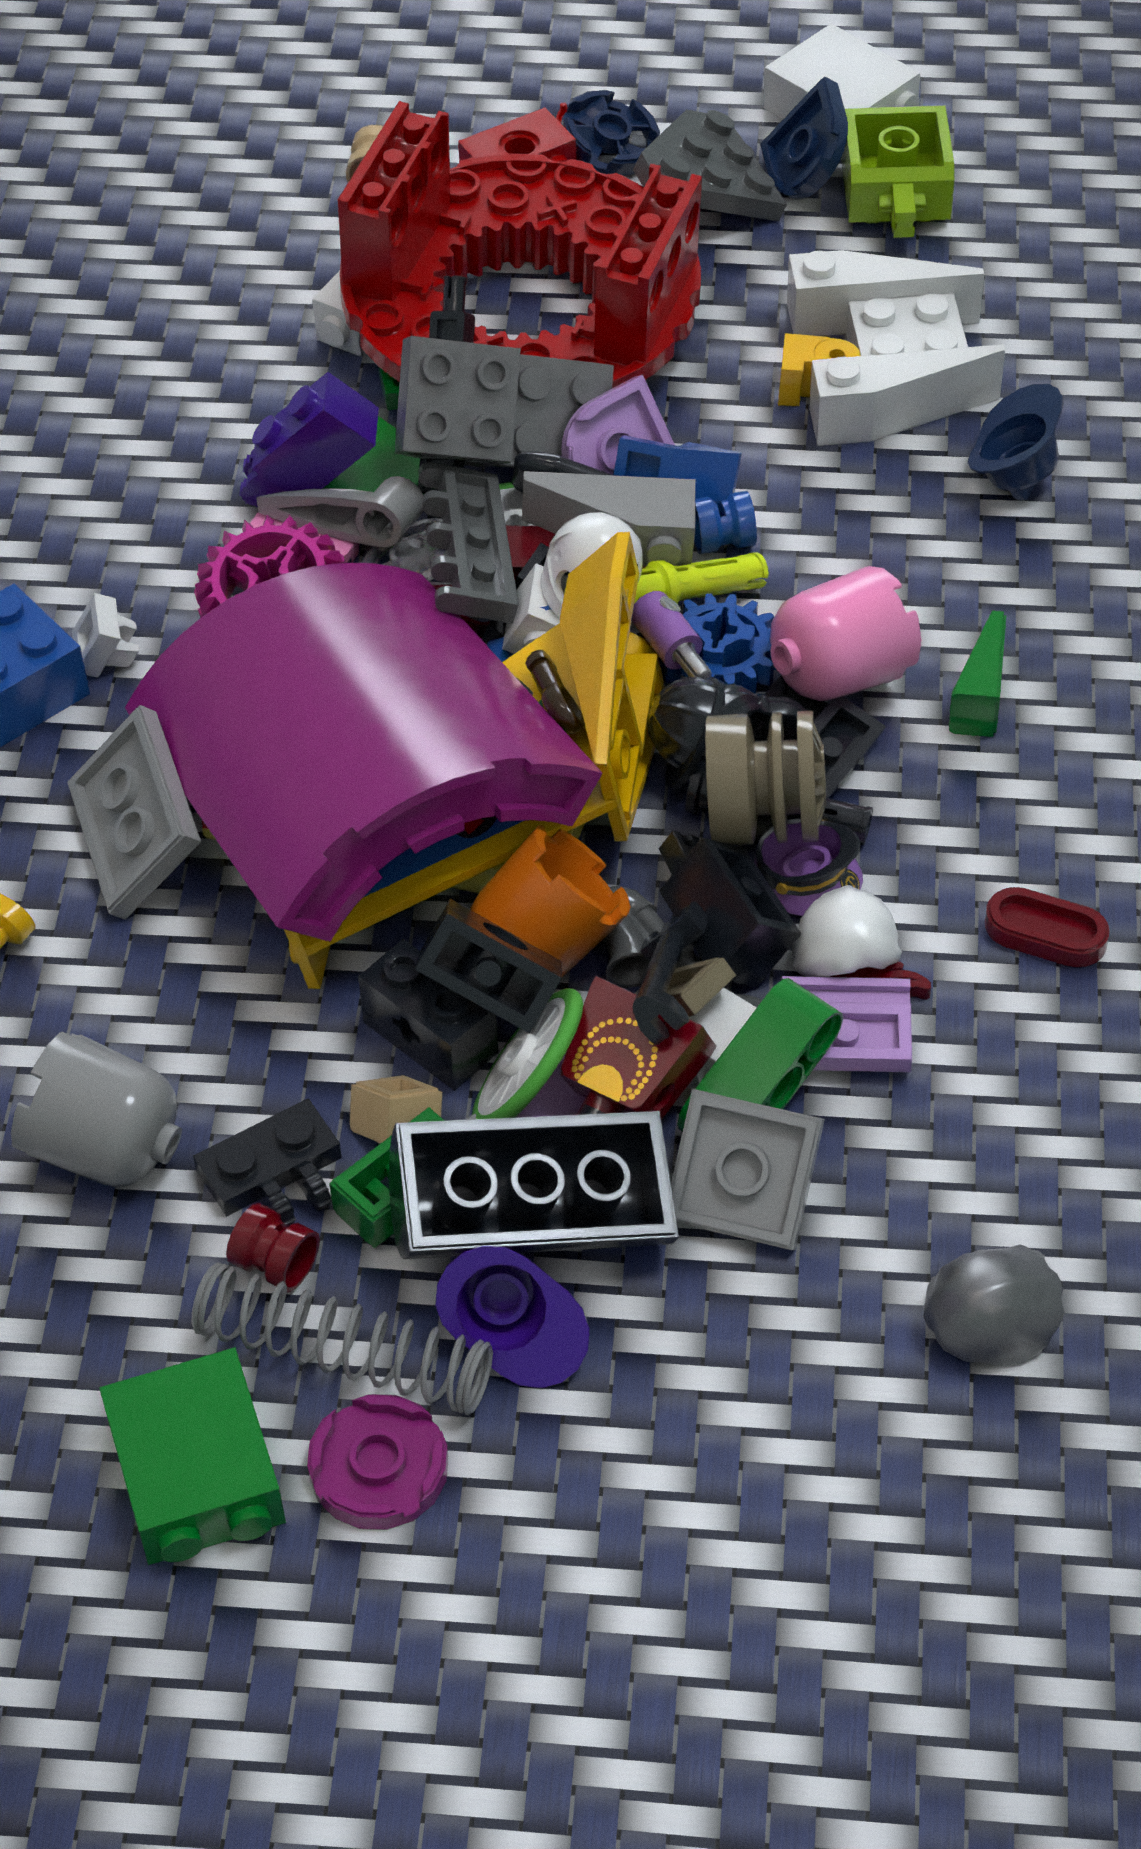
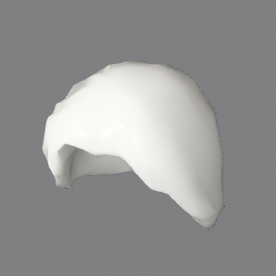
(845, 933)

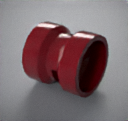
(269, 1245)

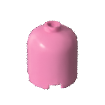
(845, 636)

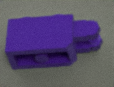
(309, 440)

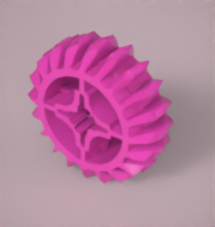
(260, 556)

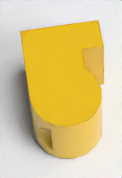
(797, 363)

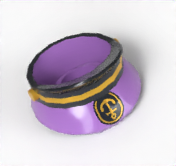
(806, 870)

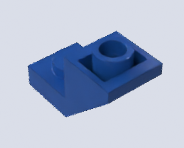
(711, 467)

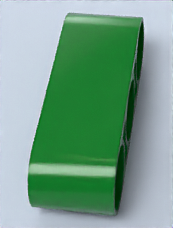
(773, 1049)

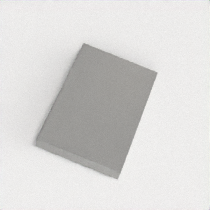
(133, 812)

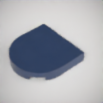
(807, 142)

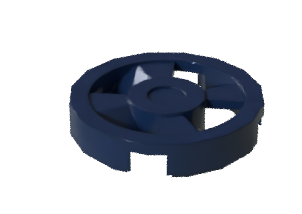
(606, 128)

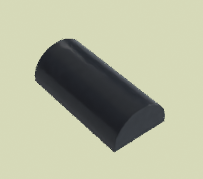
(530, 1184)

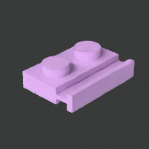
(874, 1025)

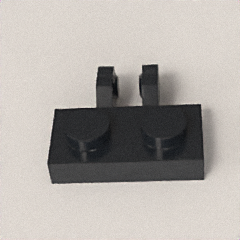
(270, 1157)

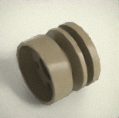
(763, 778)

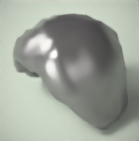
(995, 1305)

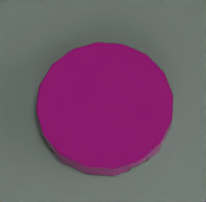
(378, 1462)

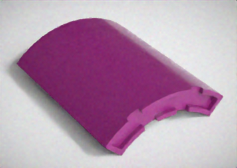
(345, 725)

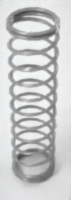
(466, 1396)

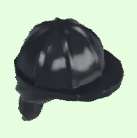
(680, 716)

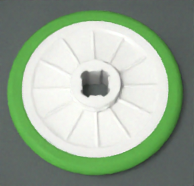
(529, 1058)

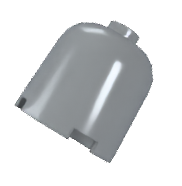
(97, 1113)

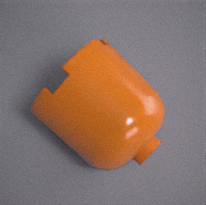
(553, 897)

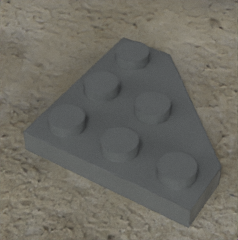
(714, 149)

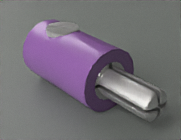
(669, 633)

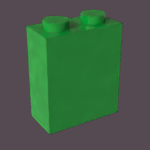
(193, 1457)

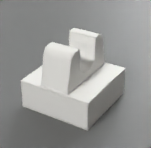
(104, 636)

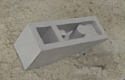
(655, 508)

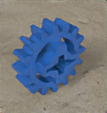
(733, 641)

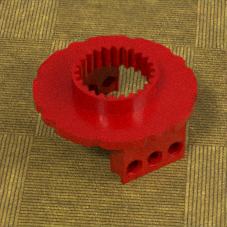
(417, 220)

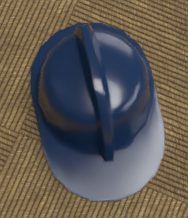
(1019, 440)

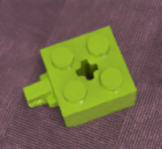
(898, 166)

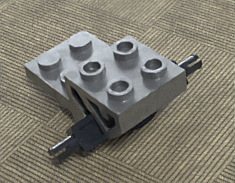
(482, 400)

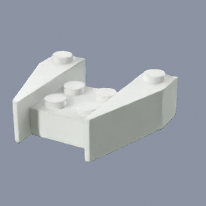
(909, 339)

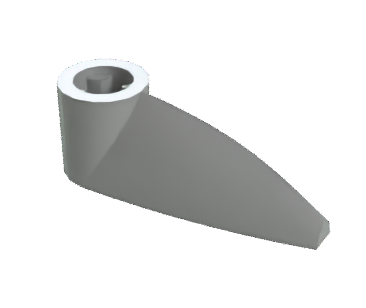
(351, 514)

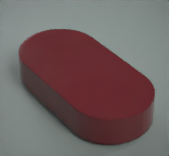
(1046, 927)

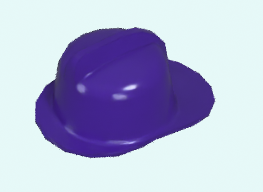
(518, 1308)

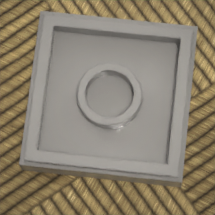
(744, 1169)

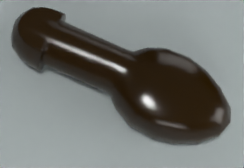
(555, 696)

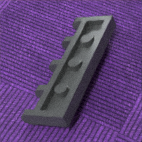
(475, 542)

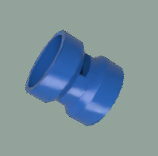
(724, 522)

